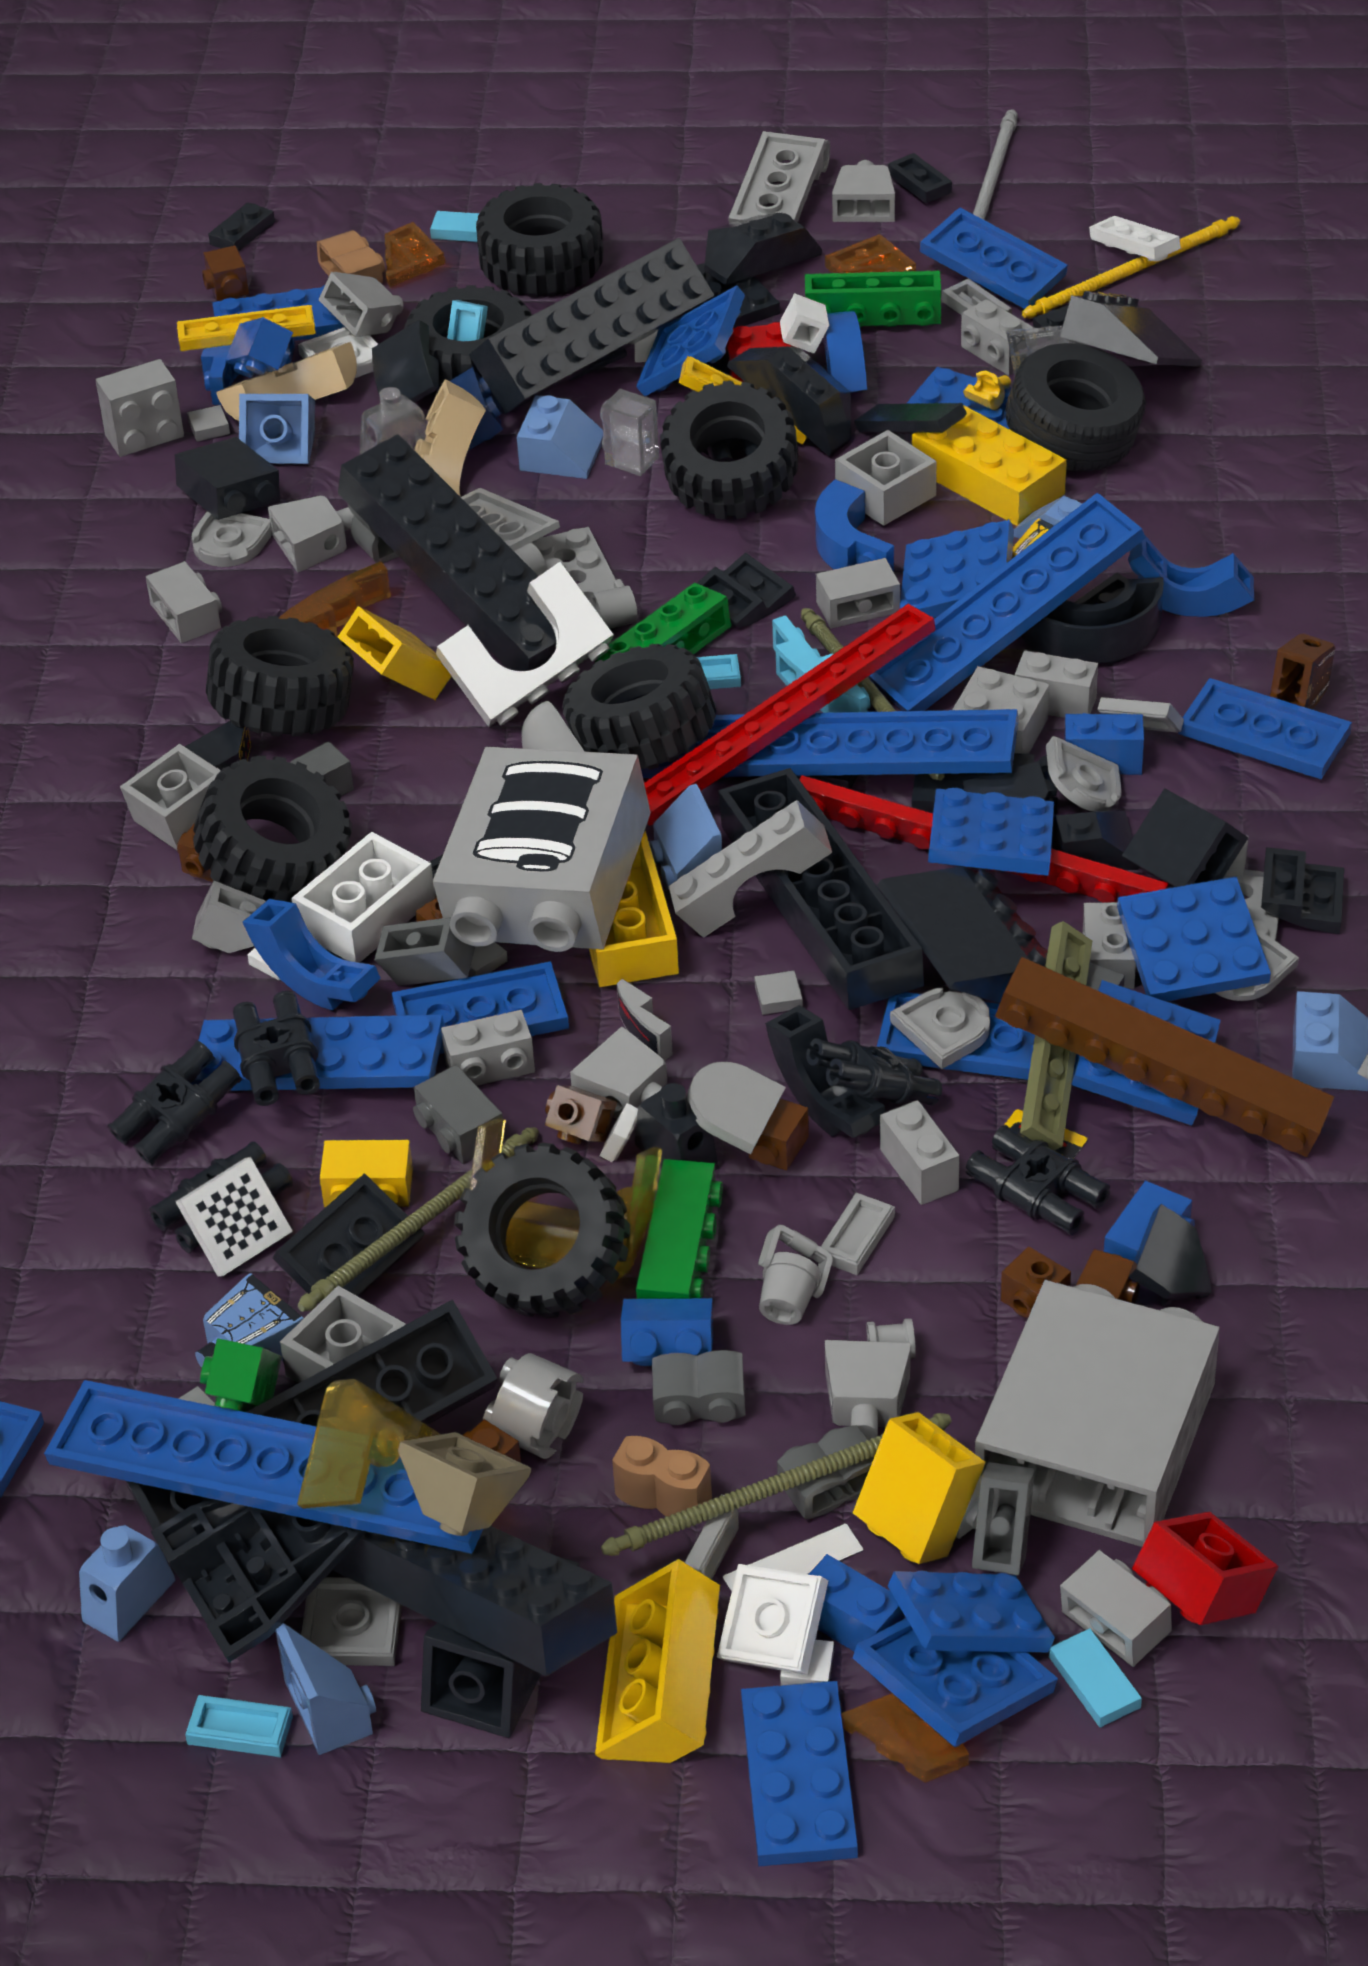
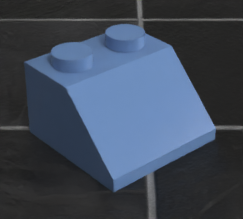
(558, 439)
(684, 836)
(1329, 1042)

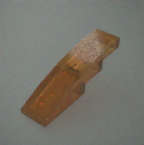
(339, 600)

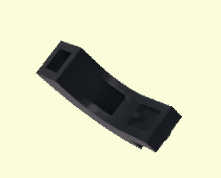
(828, 1106)

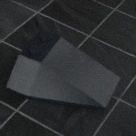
(249, 1566)

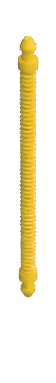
(1044, 305)

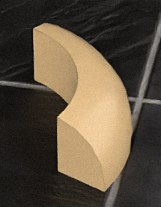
(315, 375)
(450, 431)

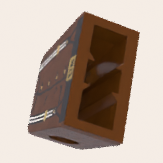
(1303, 664)

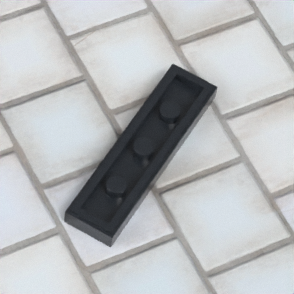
(911, 417)

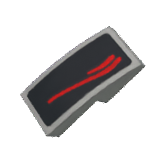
(638, 1018)

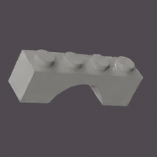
(785, 841)

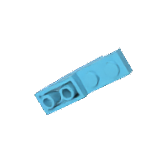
(796, 658)

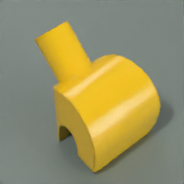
(988, 389)

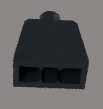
(670, 1124)

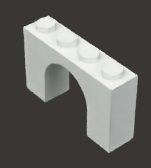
(498, 690)

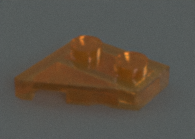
(410, 254)
(869, 255)
(905, 1738)

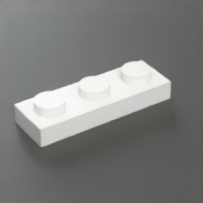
(1135, 238)

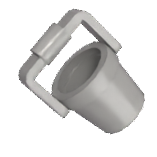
(791, 1277)

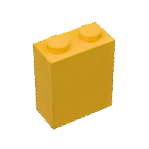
(395, 653)
(918, 1488)

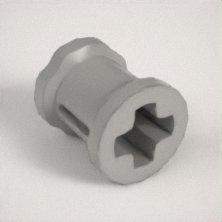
(892, 1333)

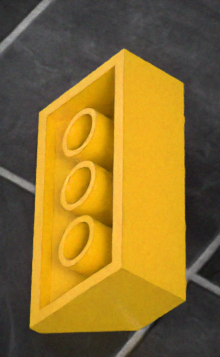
(659, 1667)

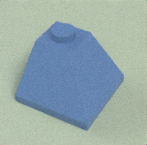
(278, 426)
(324, 1693)

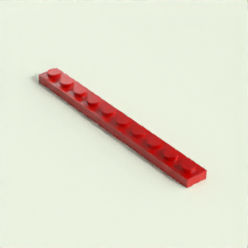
(788, 707)
(914, 826)

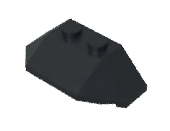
(757, 247)
(810, 393)

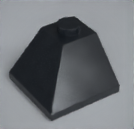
(1094, 837)

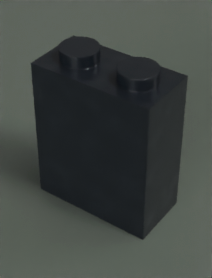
(227, 478)
(1184, 843)

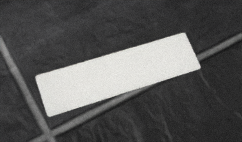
(806, 1555)

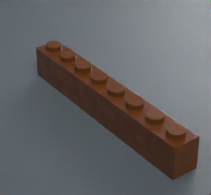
(1164, 1057)

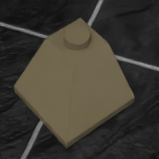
(460, 1480)

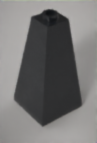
(473, 1682)

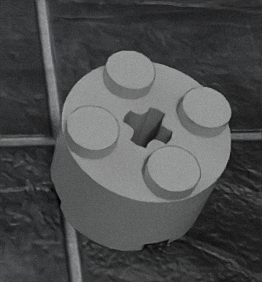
(535, 1403)

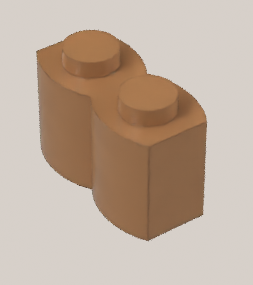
(350, 255)
(658, 1477)

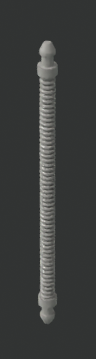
(1007, 126)

